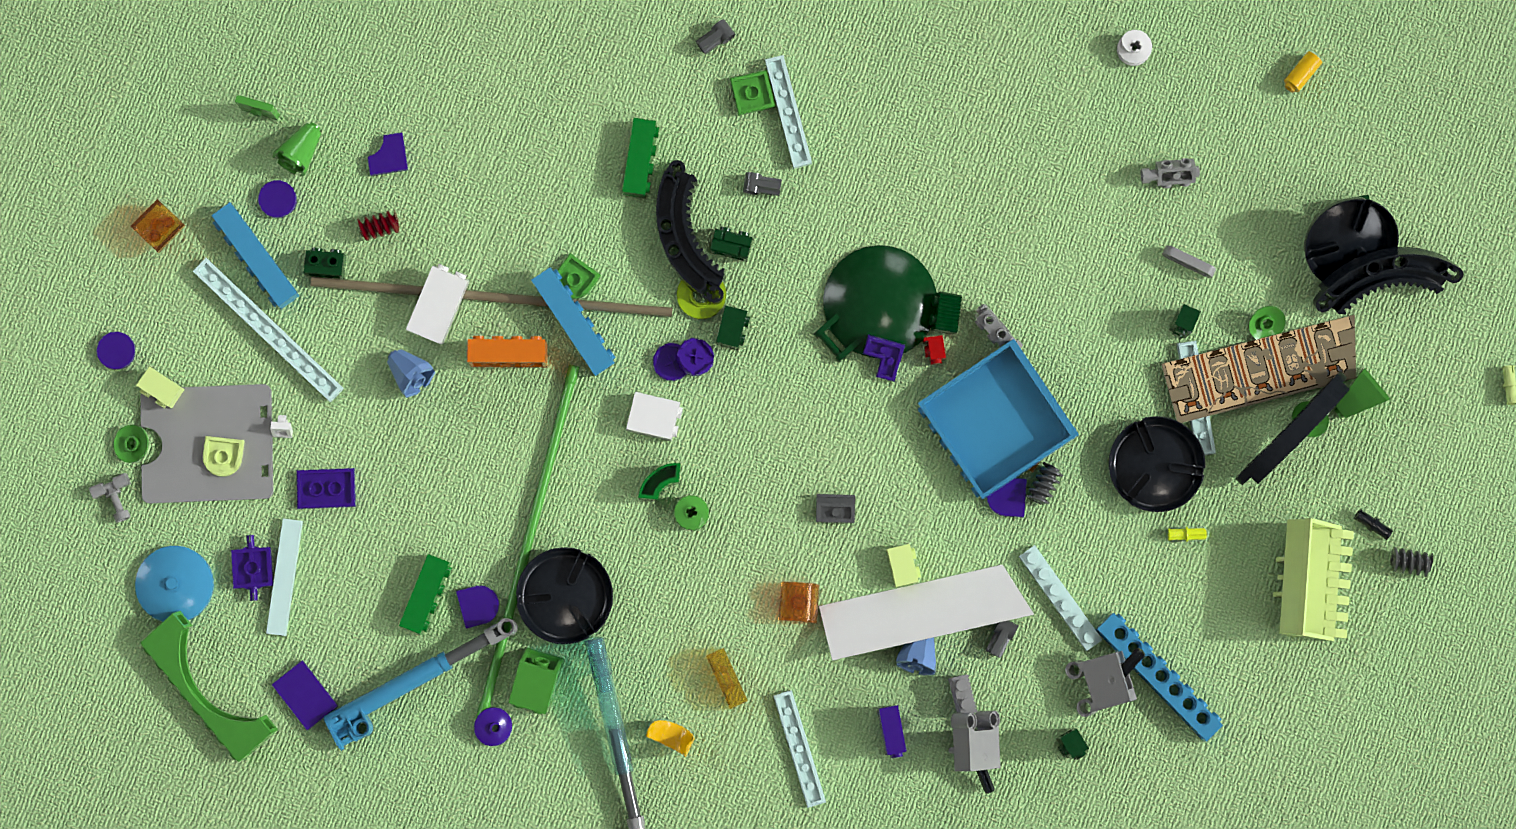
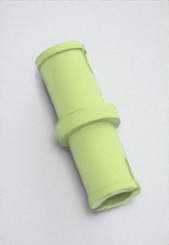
(1509, 384)

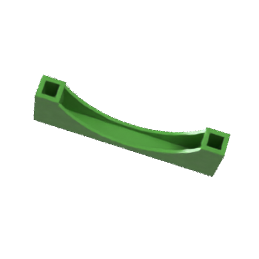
(169, 650)

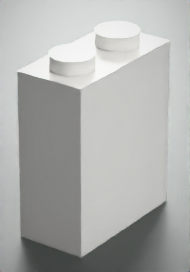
(654, 416)

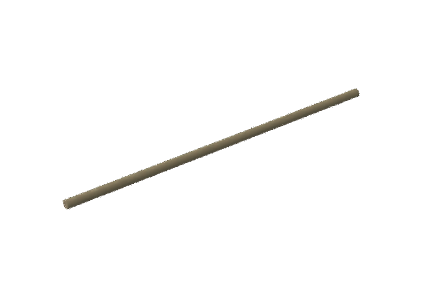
(490, 296)

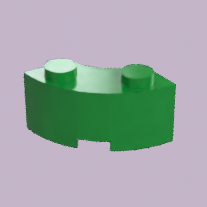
(659, 480)

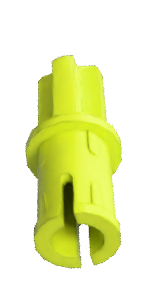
(1187, 534)

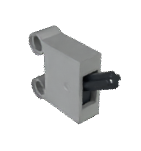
(1106, 679)
(977, 748)

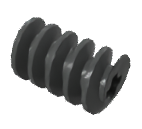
(1045, 484)
(1411, 561)

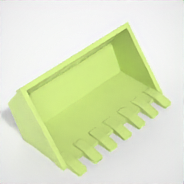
(1313, 579)

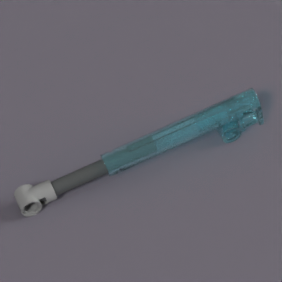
(614, 726)

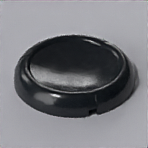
(1347, 232)
(1157, 464)
(564, 595)

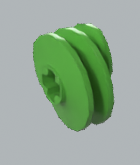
(695, 522)

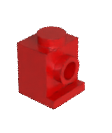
(935, 349)

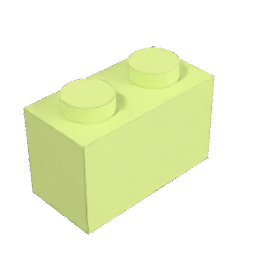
(159, 387)
(903, 565)

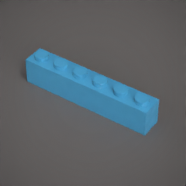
(255, 255)
(573, 321)

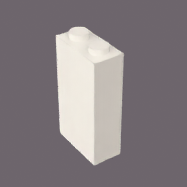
(438, 304)

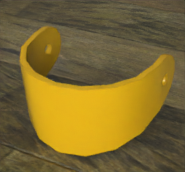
(671, 735)

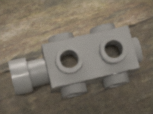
(1172, 172)
(993, 326)

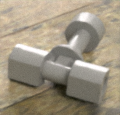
(111, 491)

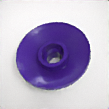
(484, 723)

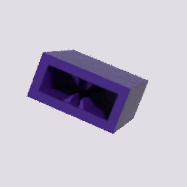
(892, 731)

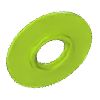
(695, 309)

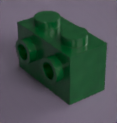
(324, 263)
(1072, 744)

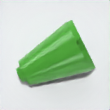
(299, 149)

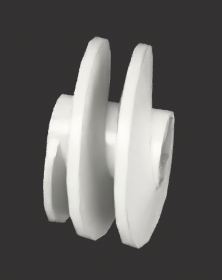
(1125, 45)

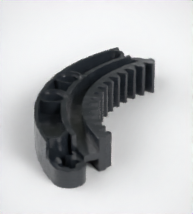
(674, 207)
(1356, 277)
(1295, 431)

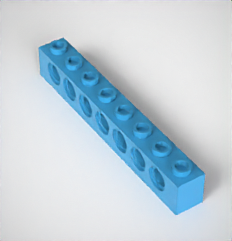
(1212, 721)

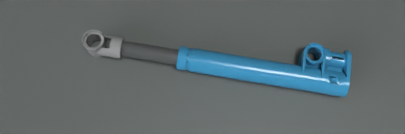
(346, 719)

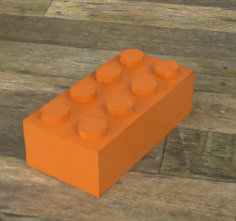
(507, 352)

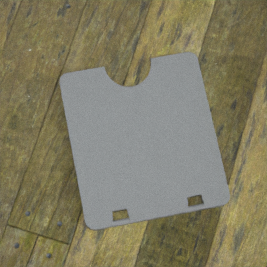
(212, 412)

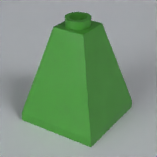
(1363, 394)

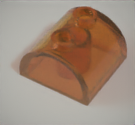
(158, 226)
(799, 602)

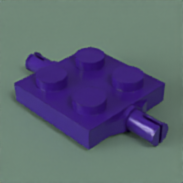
(252, 568)

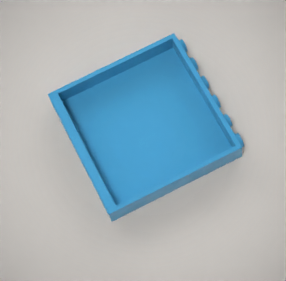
(997, 419)

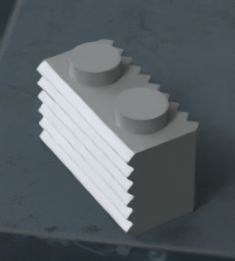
(962, 694)

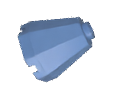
(409, 372)
(918, 657)

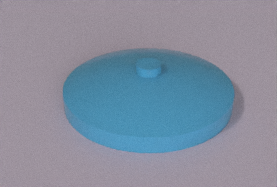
(174, 582)

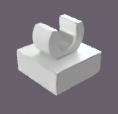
(281, 428)

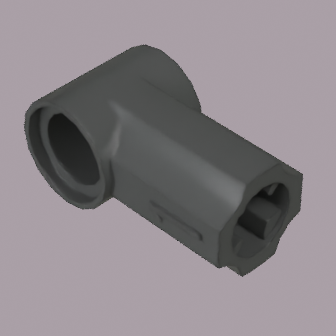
(719, 34)
(756, 183)
(1003, 633)

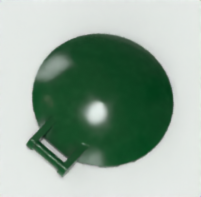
(878, 295)

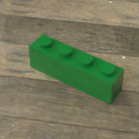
(639, 158)
(425, 593)

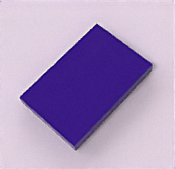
(326, 488)
(305, 695)

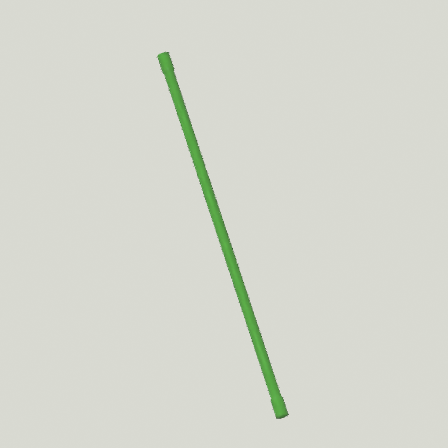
(570, 381)

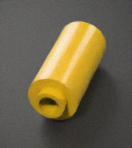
(1302, 72)

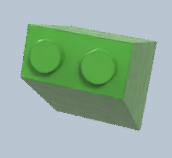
(535, 681)

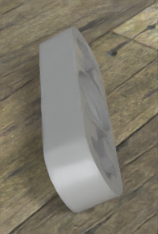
(1189, 261)

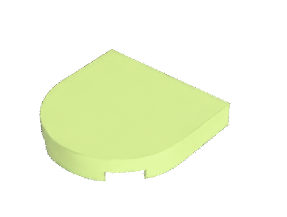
(222, 455)

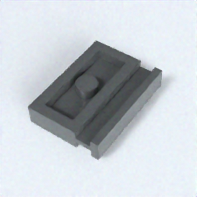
(835, 508)

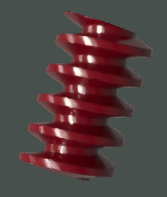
(379, 225)

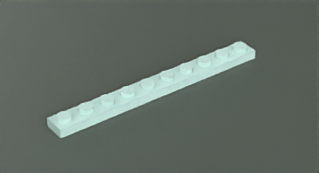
(268, 329)

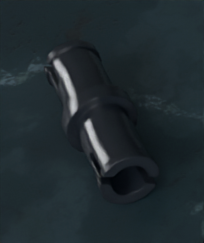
(1373, 524)

